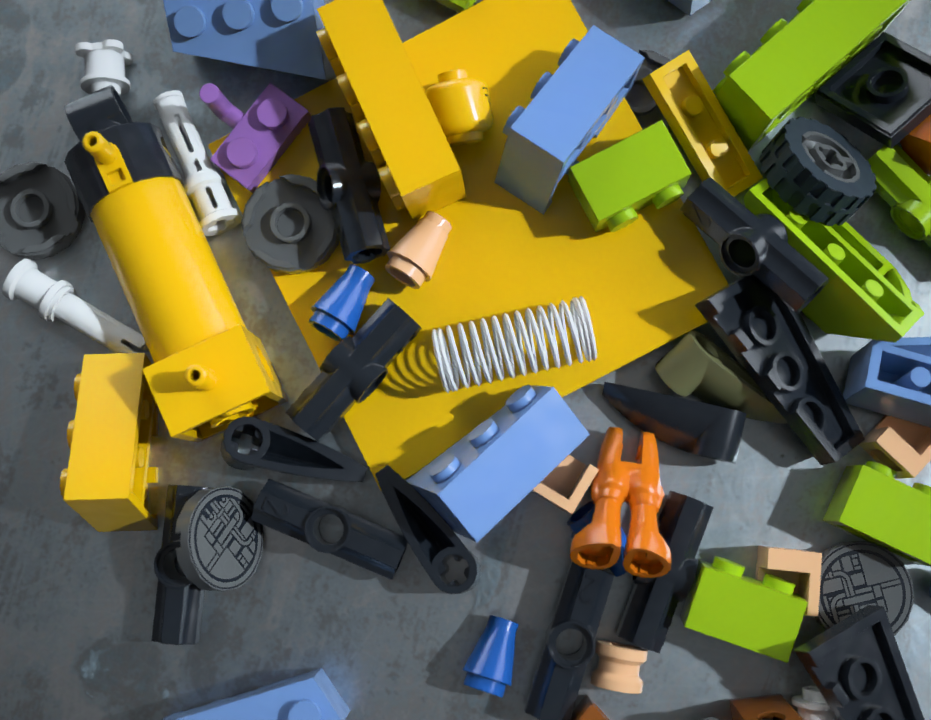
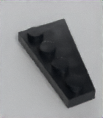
(785, 365)
(861, 669)

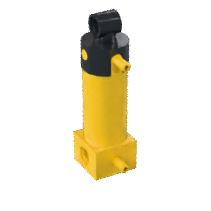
(202, 353)

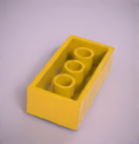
(390, 106)

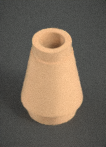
(419, 250)

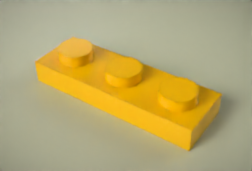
(701, 124)

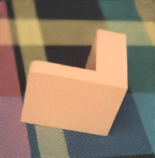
(899, 445)
(566, 484)
(796, 566)

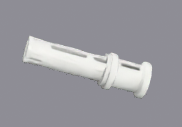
(201, 179)
(58, 302)

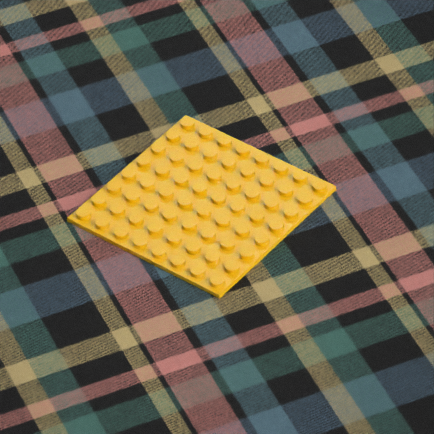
(500, 249)

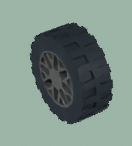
(817, 171)

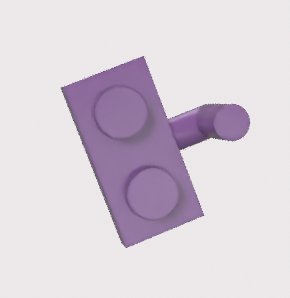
(257, 136)

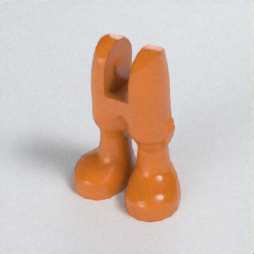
(640, 487)

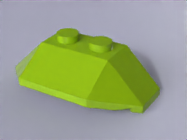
(863, 289)

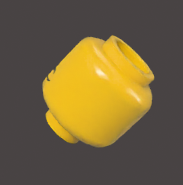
(461, 107)

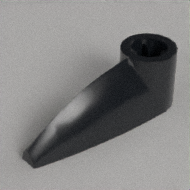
(681, 422)
(287, 452)
(427, 533)

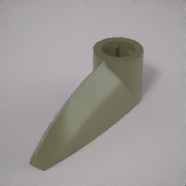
(714, 377)

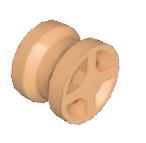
(618, 667)

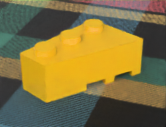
(112, 444)

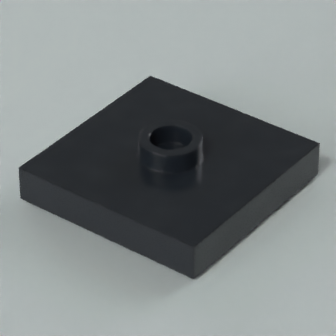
(881, 90)

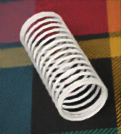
(578, 321)

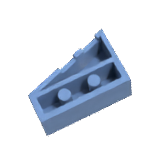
(252, 33)
(565, 115)
(892, 379)
(500, 461)
(295, 698)

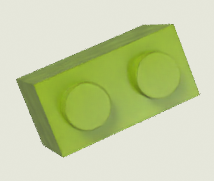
(629, 178)
(883, 511)
(744, 609)

